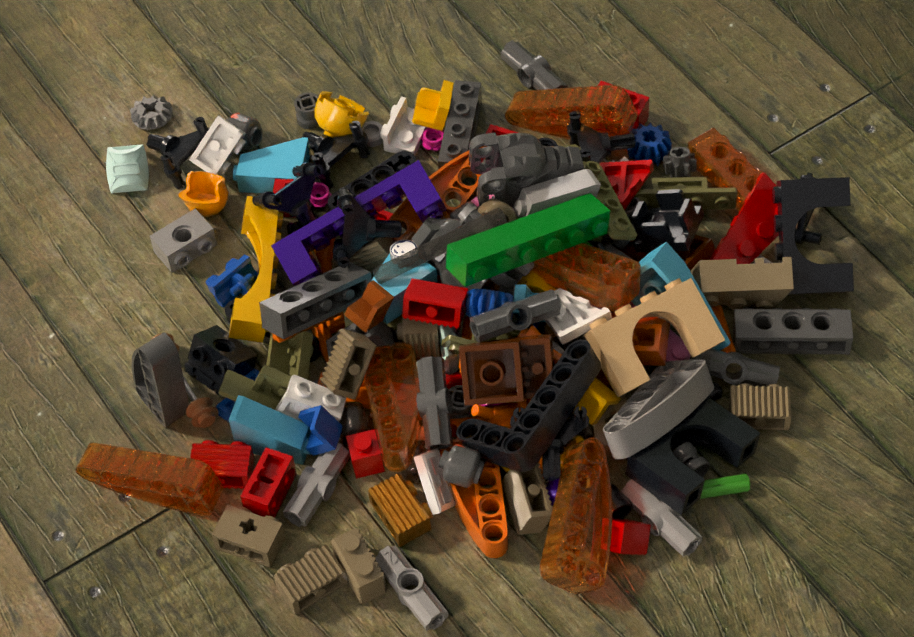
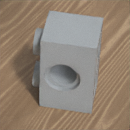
(183, 240)

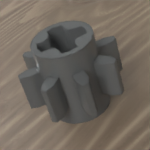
(680, 162)

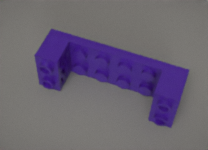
(412, 181)

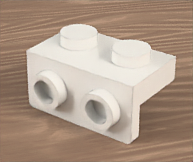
(218, 146)

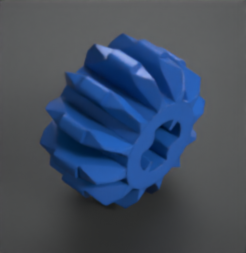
(651, 144)
(485, 300)

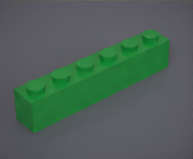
(527, 239)

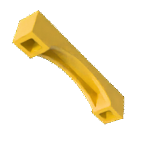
(261, 229)

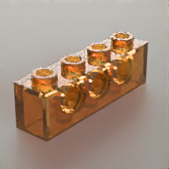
(724, 164)

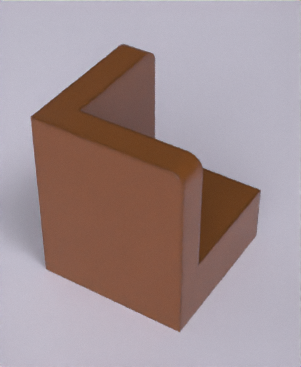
(370, 308)

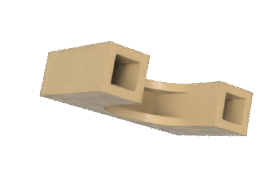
(678, 305)

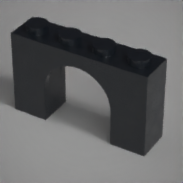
(793, 201)
(707, 426)

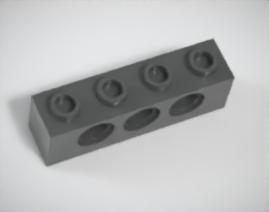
(461, 121)
(313, 300)
(804, 339)

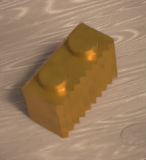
(400, 510)

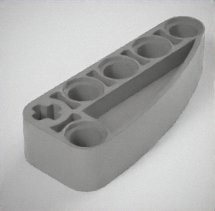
(658, 406)

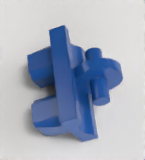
(234, 280)

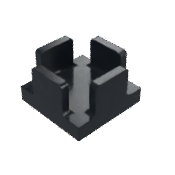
(671, 223)

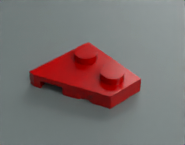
(627, 177)

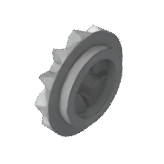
(152, 120)

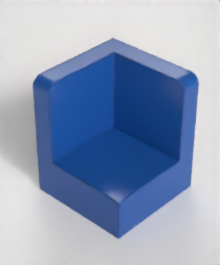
(324, 430)

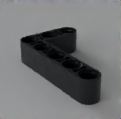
(541, 419)

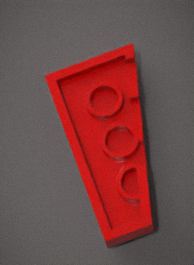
(752, 227)

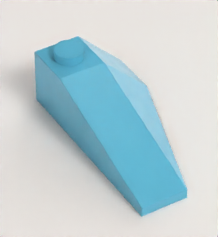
(660, 269)

